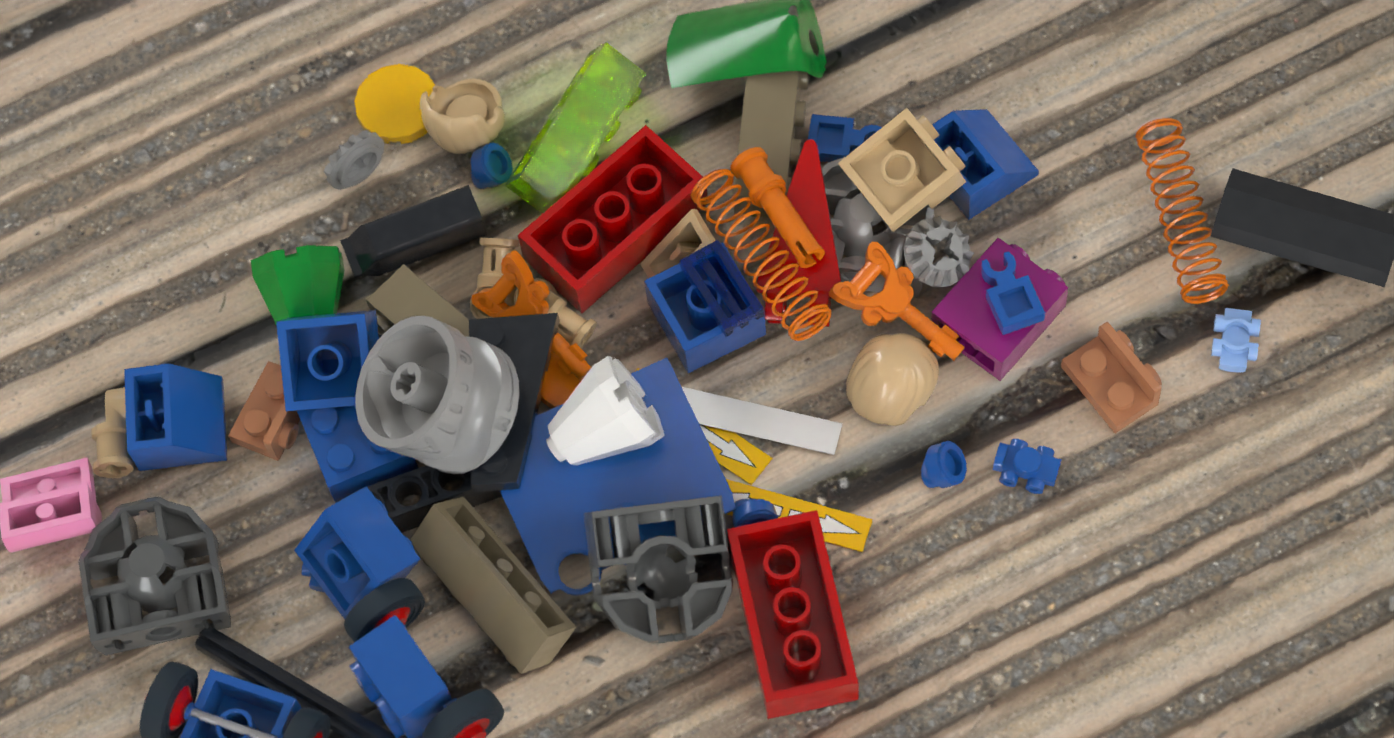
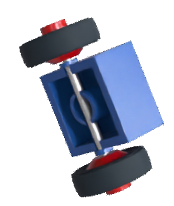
(400, 676)
(223, 709)

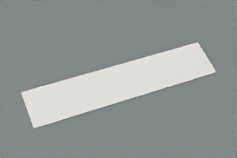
(764, 421)

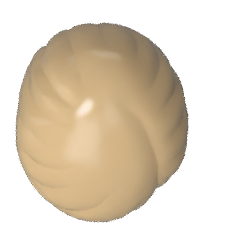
(463, 115)
(892, 378)

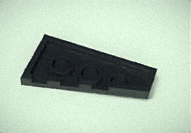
(528, 344)

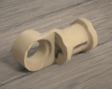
(494, 251)
(571, 325)
(112, 438)

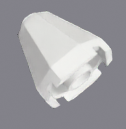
(603, 417)

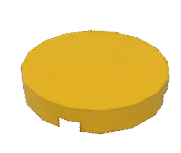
(390, 103)

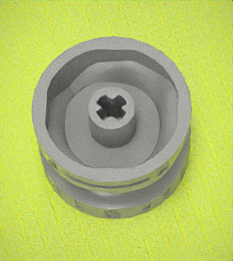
(437, 395)

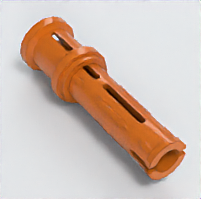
(768, 192)

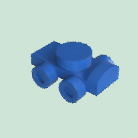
(1025, 462)

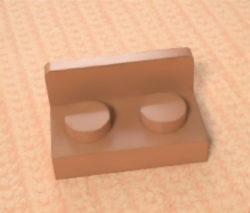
(1113, 378)
(264, 422)

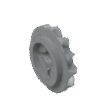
(354, 160)
(920, 254)

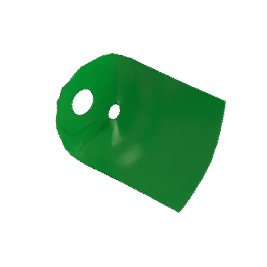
(744, 42)

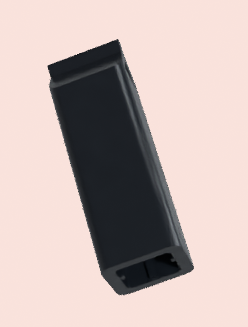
(414, 233)

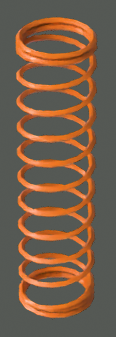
(698, 190)
(1193, 285)

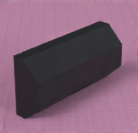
(1306, 227)

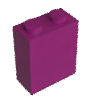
(971, 317)

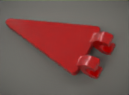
(810, 200)

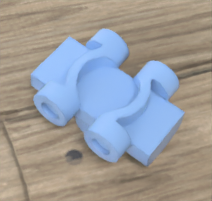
(1234, 346)

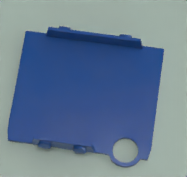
(556, 493)

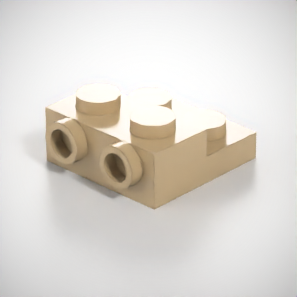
(904, 169)

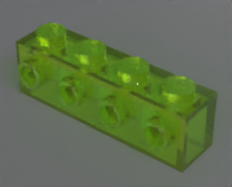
(577, 128)

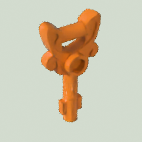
(892, 301)
(529, 302)

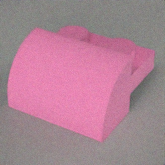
(48, 505)

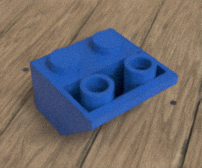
(990, 155)
(174, 416)

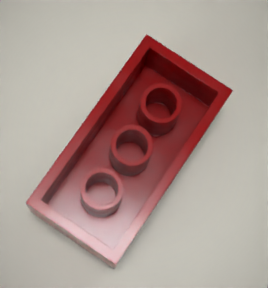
(611, 219)
(793, 614)

